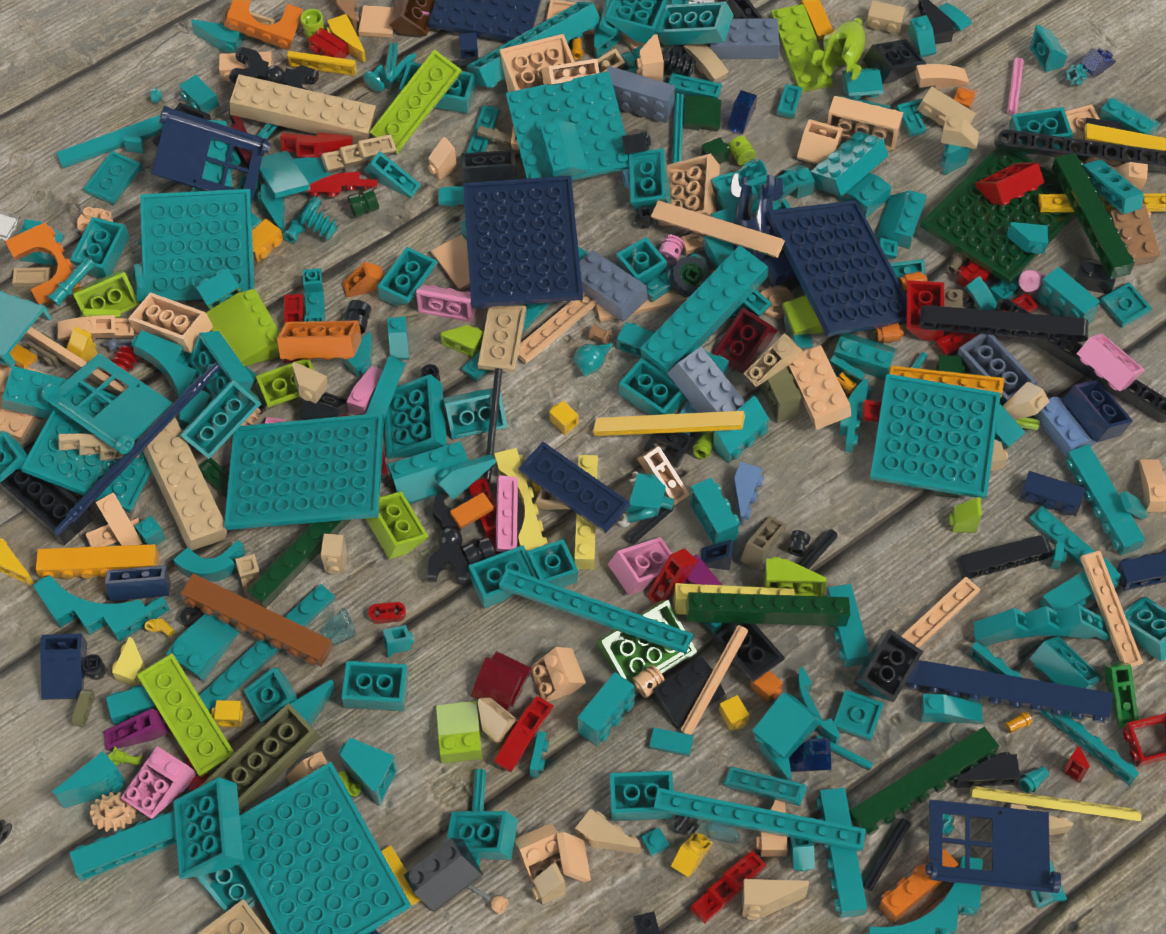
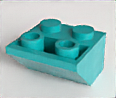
(867, 83)
(955, 158)

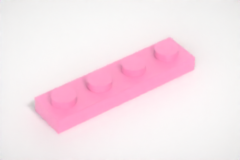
(506, 513)

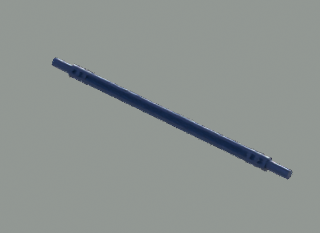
(138, 447)

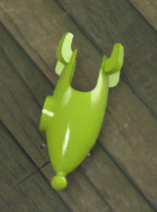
(841, 49)

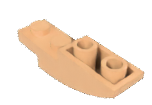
(98, 326)

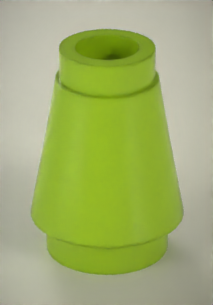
(703, 446)

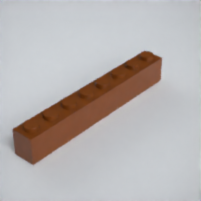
(257, 620)

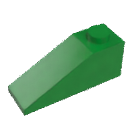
(1120, 682)

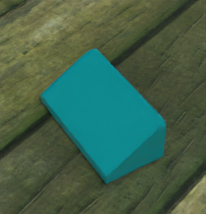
(907, 267)

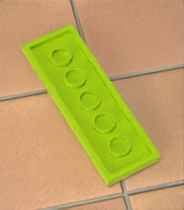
(799, 46)
(417, 99)
(186, 715)

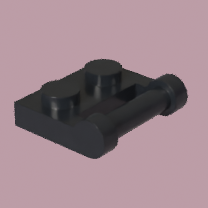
(676, 441)

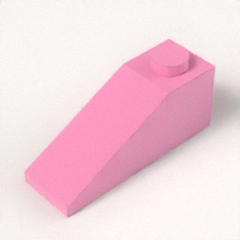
(363, 391)

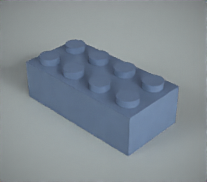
(749, 40)
(642, 95)
(611, 286)
(989, 357)
(705, 384)

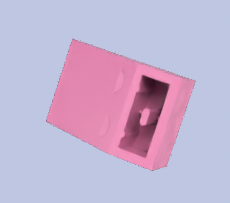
(158, 783)

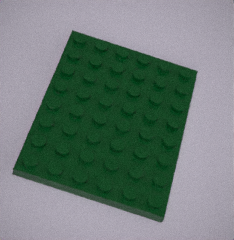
(980, 228)

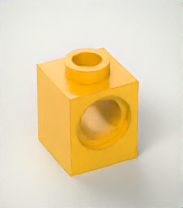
(228, 713)

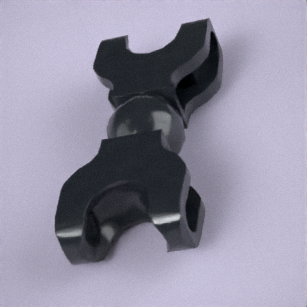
(259, 69)
(450, 540)

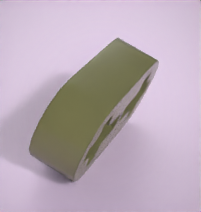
(83, 708)

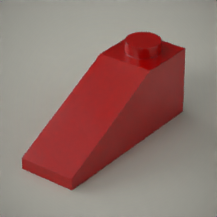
(675, 570)

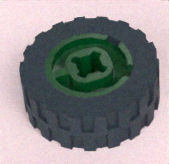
(681, 277)

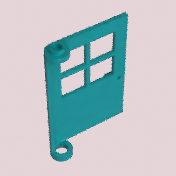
(123, 418)

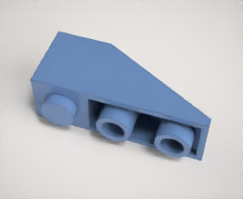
(746, 482)

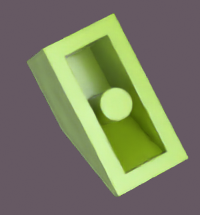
(463, 339)
(966, 516)

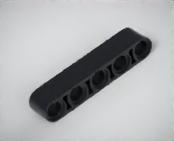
(1004, 557)

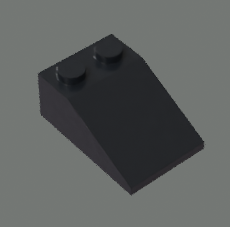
(893, 59)
(756, 653)

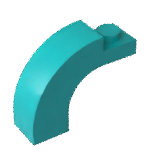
(213, 568)

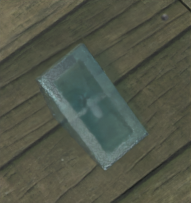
(339, 628)
(723, 833)

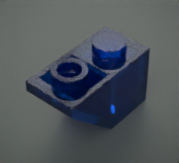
(1097, 61)
(742, 111)
(811, 756)

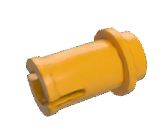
(576, 48)
(846, 384)
(1018, 722)

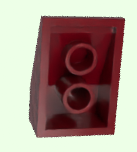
(745, 340)

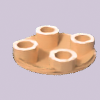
(89, 212)

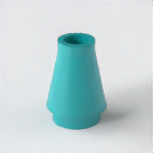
(1032, 780)

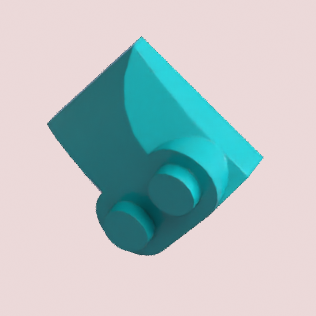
(11, 455)
(270, 694)

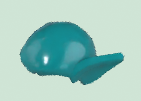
(591, 357)

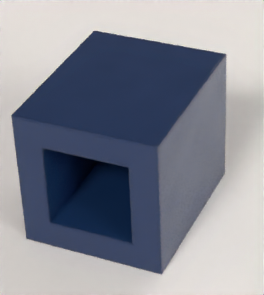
(468, 45)

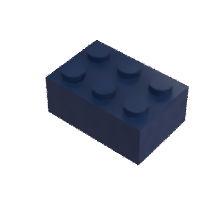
(1097, 410)

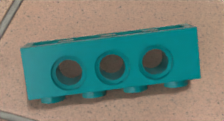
(1114, 187)

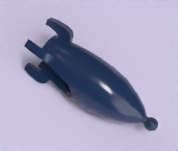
(744, 206)

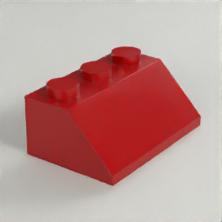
(1011, 182)
(922, 294)

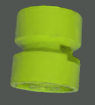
(311, 22)

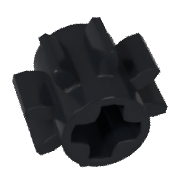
(644, 217)
(685, 824)

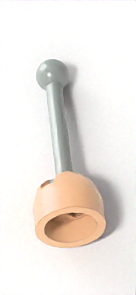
(498, 902)

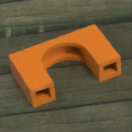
(278, 34)
(42, 240)

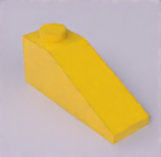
(343, 29)
(11, 565)

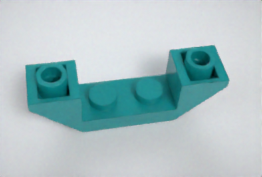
(314, 295)

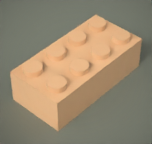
(865, 118)
(170, 321)
(819, 388)

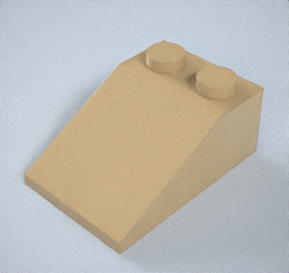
(768, 896)

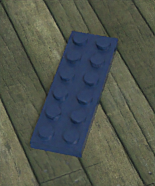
(574, 487)

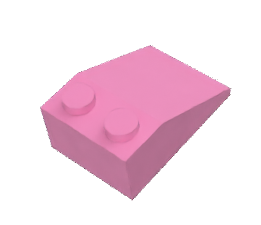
(639, 564)

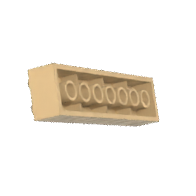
(301, 109)
(184, 488)

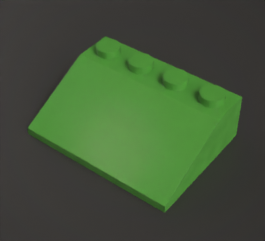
(631, 654)

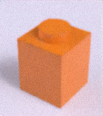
(767, 687)

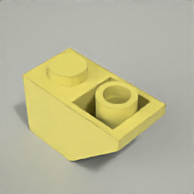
(128, 664)

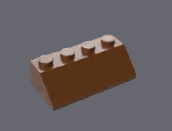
(408, 16)

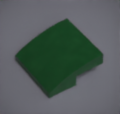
(702, 112)

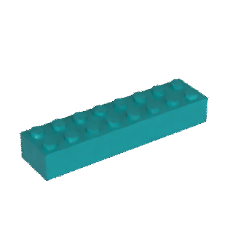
(570, 22)
(705, 310)

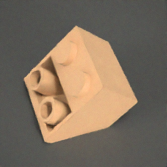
(818, 142)
(557, 674)
(539, 850)

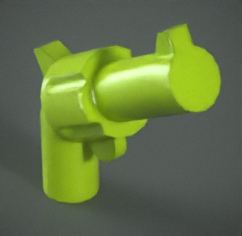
(120, 757)

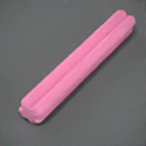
(1015, 86)

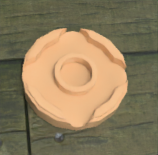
(777, 296)

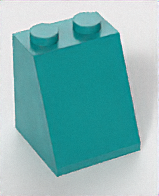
(786, 725)
(369, 768)

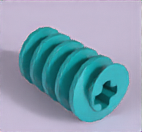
(319, 222)

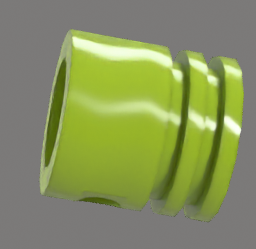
(743, 152)

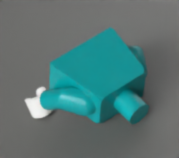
(645, 499)

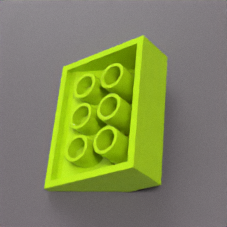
(246, 327)

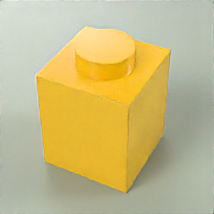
(563, 417)
(734, 713)

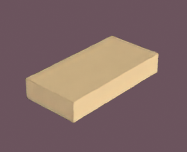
(31, 276)

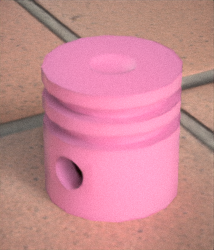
(671, 248)
(1031, 281)

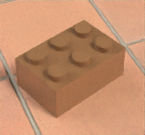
(1138, 234)

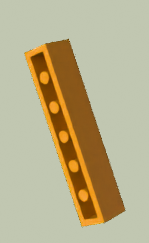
(93, 561)

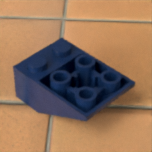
(62, 665)

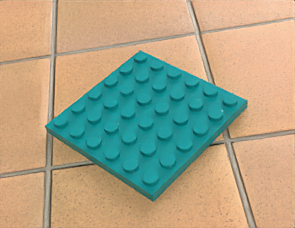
(583, 101)
(193, 238)
(935, 436)
(82, 472)

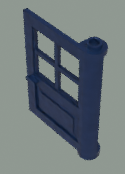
(186, 145)
(1017, 846)

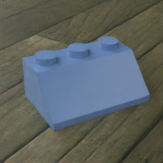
(1063, 426)

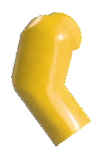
(159, 625)

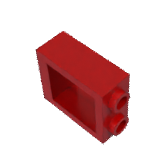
(1130, 737)

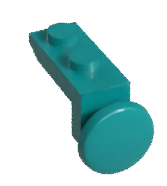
(377, 81)
(752, 169)

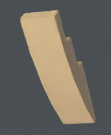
(358, 153)
(88, 445)

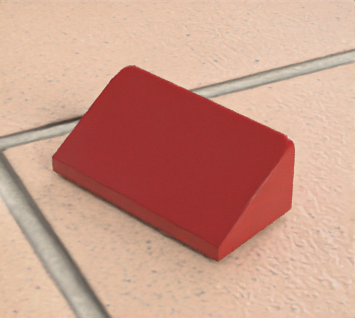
(1077, 765)

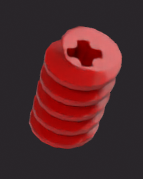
(125, 359)

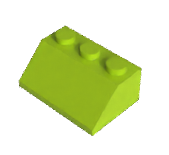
(108, 292)
(279, 385)
(397, 526)

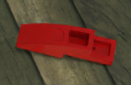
(313, 146)
(333, 184)
(523, 733)

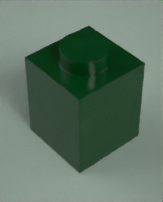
(717, 149)

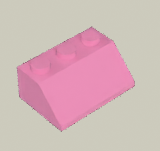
(445, 302)
(1110, 362)

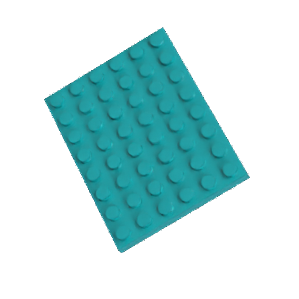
(305, 471)
(318, 861)

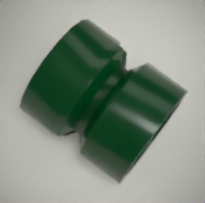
(363, 202)

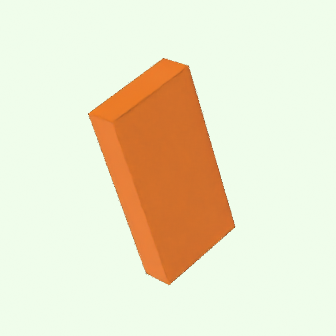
(471, 510)

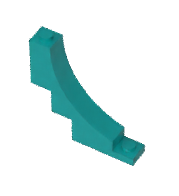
(717, 249)
(166, 357)
(121, 617)
(1044, 621)

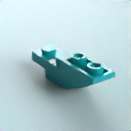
(851, 423)

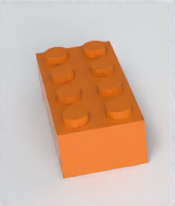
(319, 340)

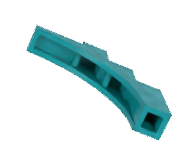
(943, 919)

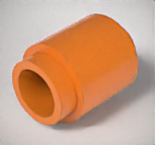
(916, 276)
(889, 333)

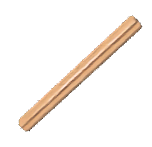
(714, 680)

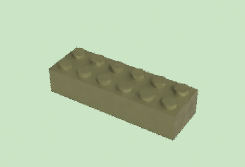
(267, 755)

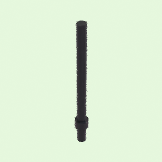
(493, 418)

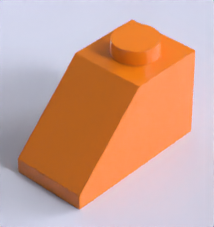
(965, 96)
(363, 279)

